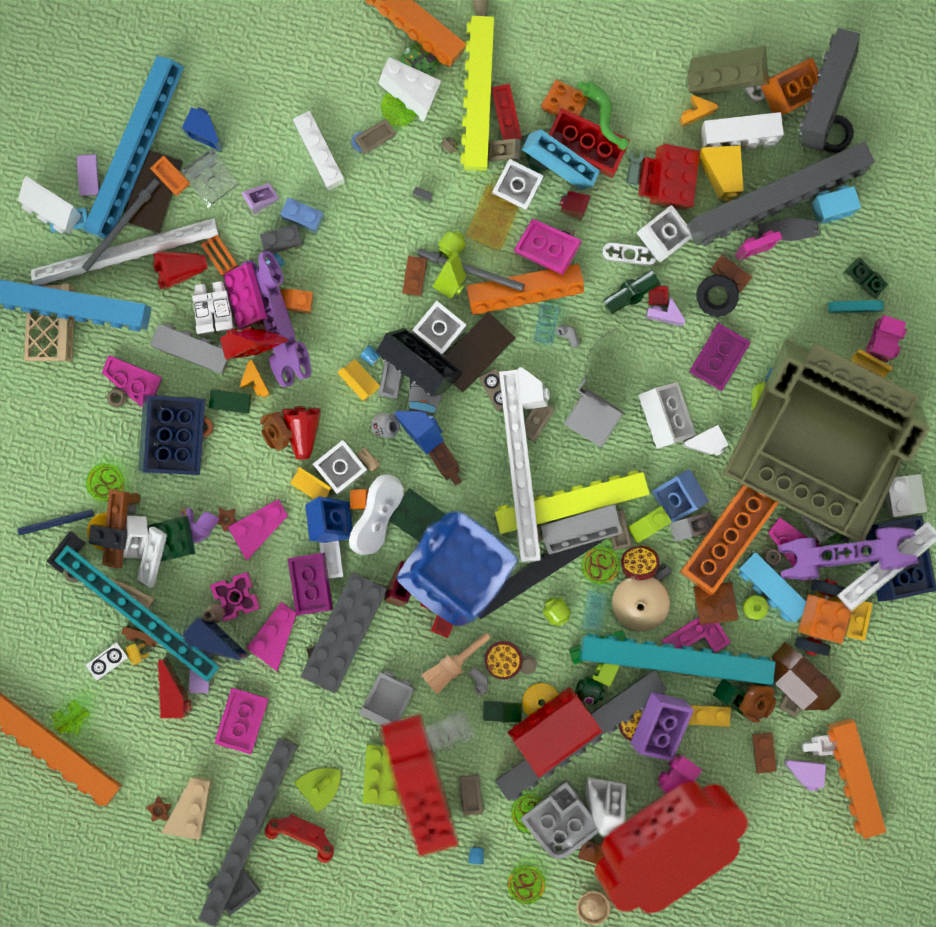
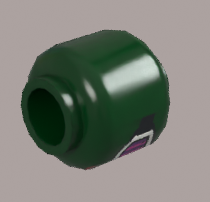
(589, 690)

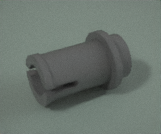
(662, 572)

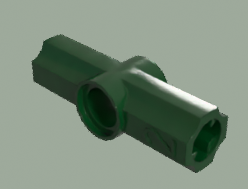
(632, 291)

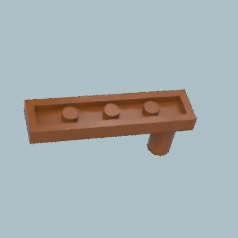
(116, 518)

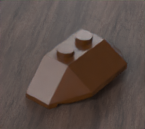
(802, 680)

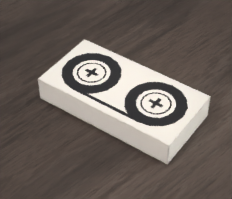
(107, 661)

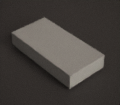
(390, 381)

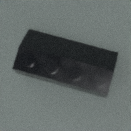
(418, 361)

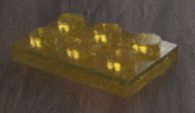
(492, 220)

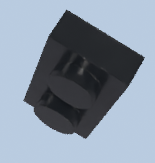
(107, 537)

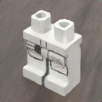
(212, 303)

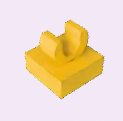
(134, 653)

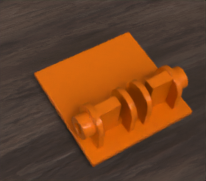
(564, 97)

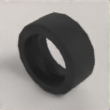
(845, 123)

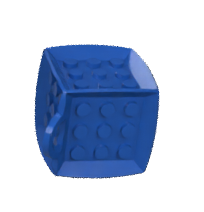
(457, 568)

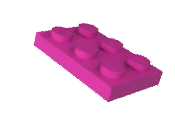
(547, 246)
(752, 246)
(245, 296)
(241, 720)

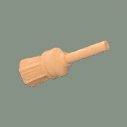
(450, 666)

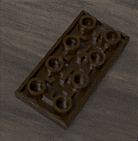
(152, 213)
(479, 349)

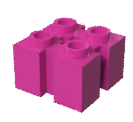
(885, 338)
(225, 591)
(680, 771)

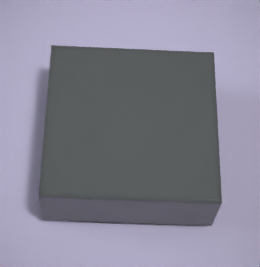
(422, 195)

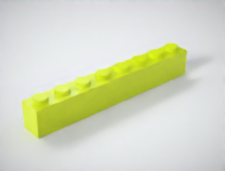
(479, 93)
(578, 500)

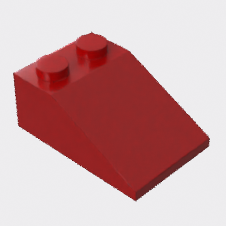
(249, 342)
(172, 695)

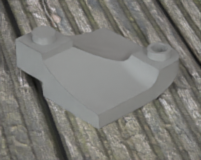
(561, 821)

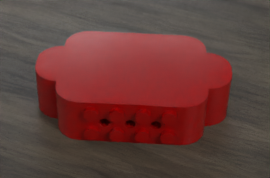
(419, 785)
(670, 847)

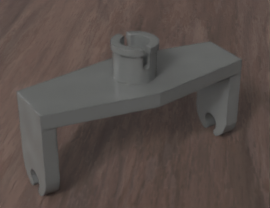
(792, 228)

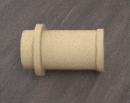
(368, 460)

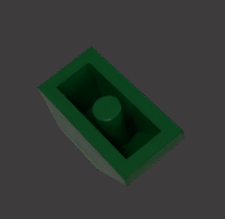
(729, 695)

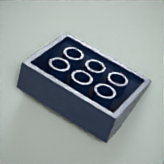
(171, 434)
(914, 578)
(211, 638)

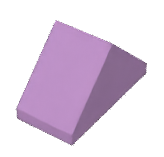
(260, 197)

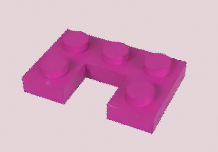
(693, 632)

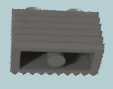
(281, 239)

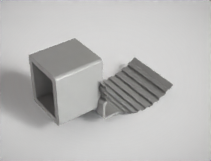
(593, 415)

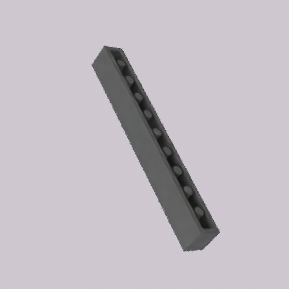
(607, 717)
(248, 832)

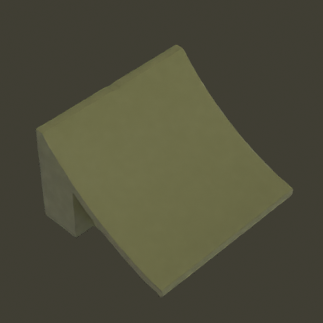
(828, 438)

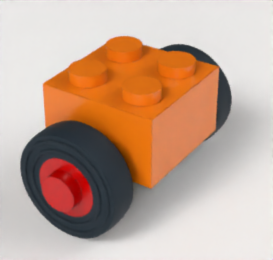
(823, 619)

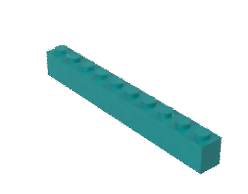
(137, 613)
(677, 660)

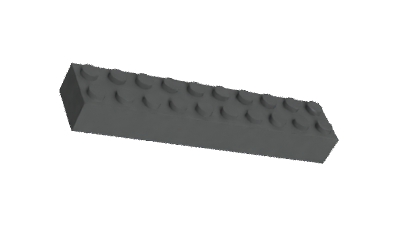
(781, 194)

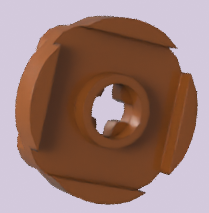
(275, 431)
(750, 706)

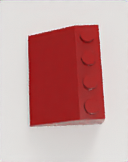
(554, 731)

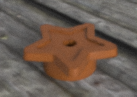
(230, 515)
(155, 814)

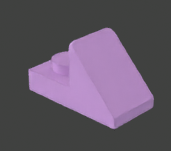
(671, 315)

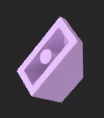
(808, 773)

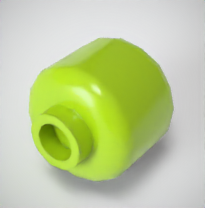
(451, 243)
(755, 607)
(556, 611)

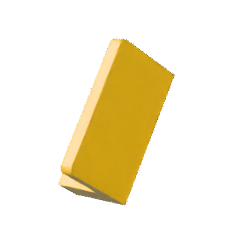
(871, 363)
(359, 380)
(310, 485)

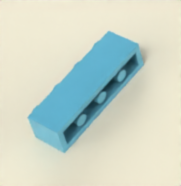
(561, 160)
(773, 587)

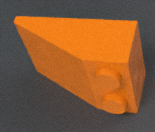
(791, 87)

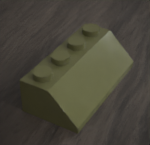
(728, 71)

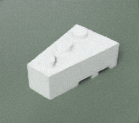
(410, 86)
(606, 803)

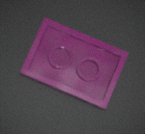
(719, 357)
(310, 584)

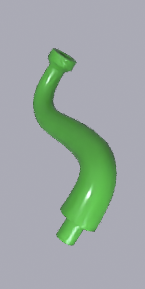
(596, 94)

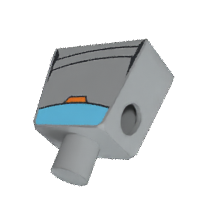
(421, 401)

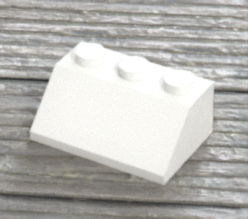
(48, 206)
(667, 415)

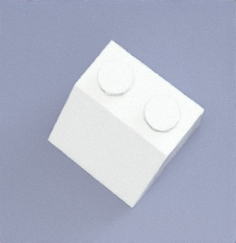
(518, 184)
(906, 496)

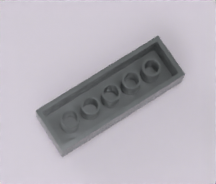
(829, 89)
(344, 632)

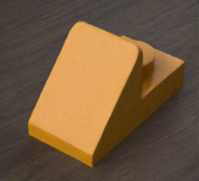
(702, 109)
(252, 376)

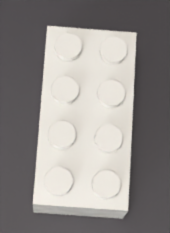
(743, 131)

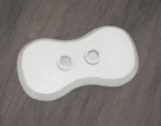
(382, 501)

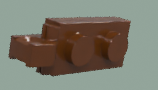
(445, 463)

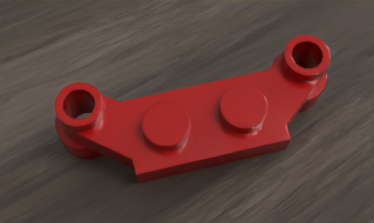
(303, 832)

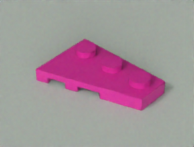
(131, 378)
(257, 527)
(783, 533)
(273, 636)

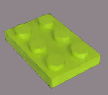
(378, 778)

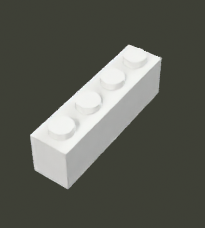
(318, 150)

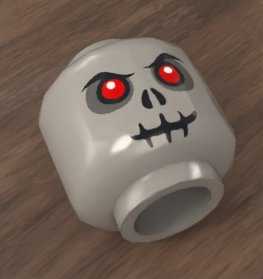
(385, 425)

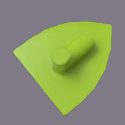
(319, 786)

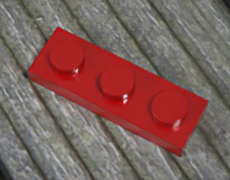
(506, 112)

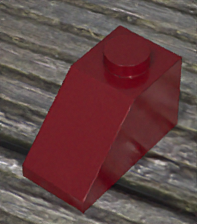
(574, 204)
(396, 593)

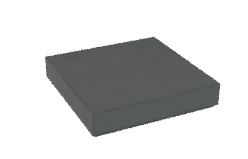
(243, 893)

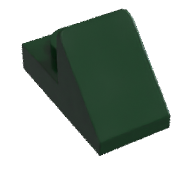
(502, 711)

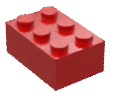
(674, 176)

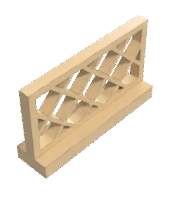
(64, 336)

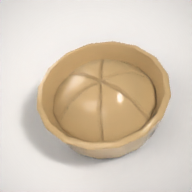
(593, 907)

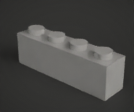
(189, 348)
(581, 529)

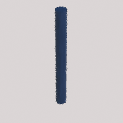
(55, 522)

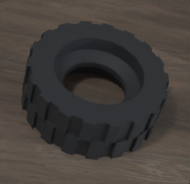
(732, 295)

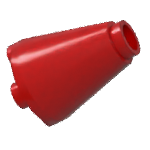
(177, 267)
(304, 428)

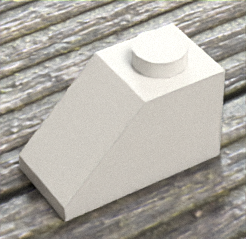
(532, 391)
(708, 442)
(136, 536)

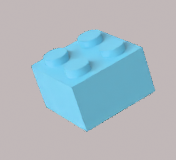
(835, 205)

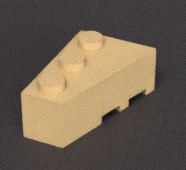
(191, 810)

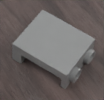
(387, 699)

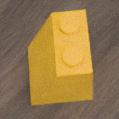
(723, 170)

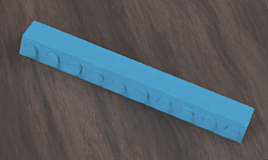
(133, 147)
(74, 304)

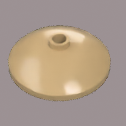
(646, 592)

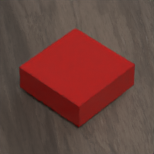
(658, 296)

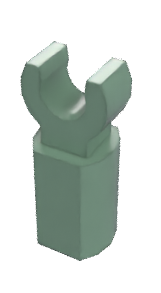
(634, 169)

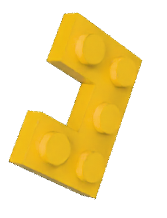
(858, 619)

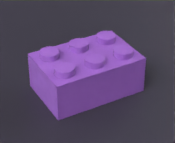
(661, 726)

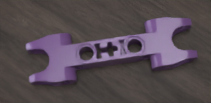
(292, 353)
(883, 550)

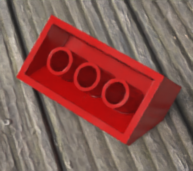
(587, 141)

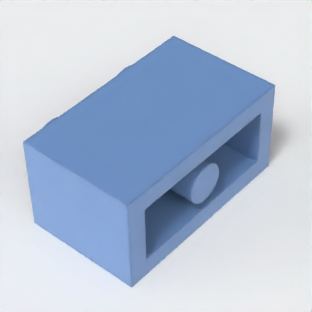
(302, 215)

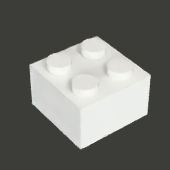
(665, 233)
(439, 328)
(340, 467)

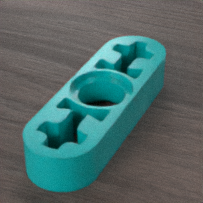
(855, 306)

